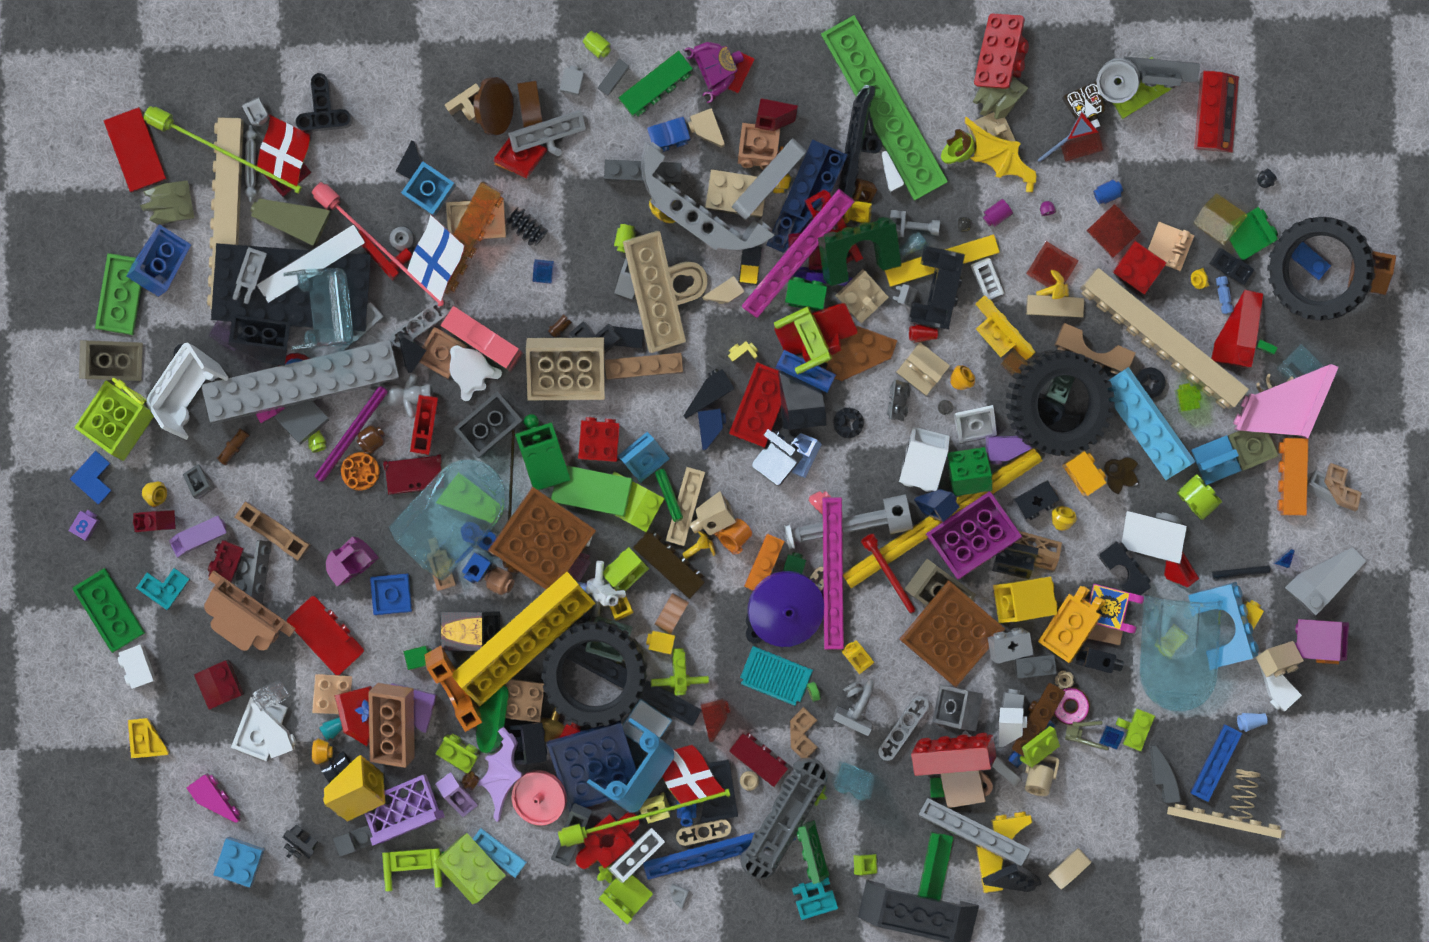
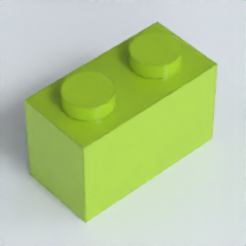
(625, 570)

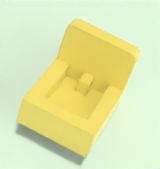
(736, 351)

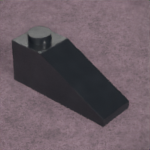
(712, 389)

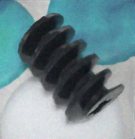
(525, 226)

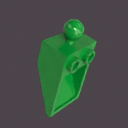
(542, 458)

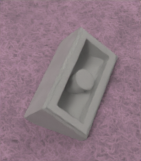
(1318, 488)

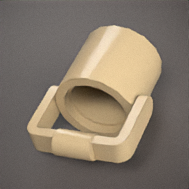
(1041, 777)

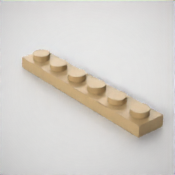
(1218, 819)

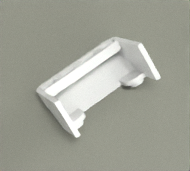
(179, 385)

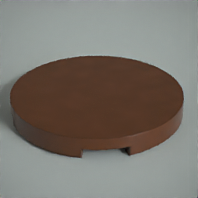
(494, 106)

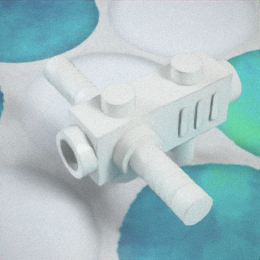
(602, 591)

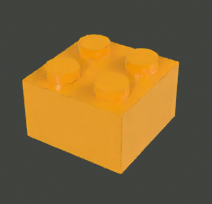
(1084, 473)

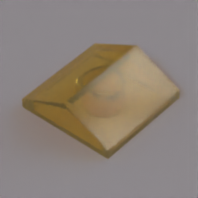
(1220, 219)

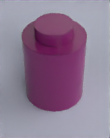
(997, 213)

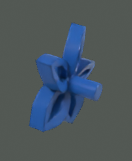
(364, 710)

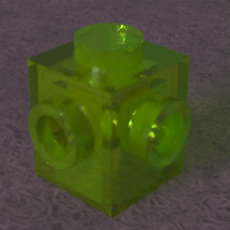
(1187, 397)

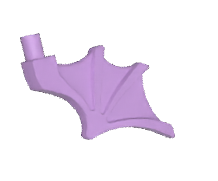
(501, 772)

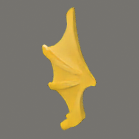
(1000, 155)

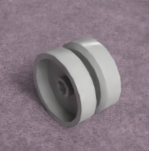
(1122, 69)

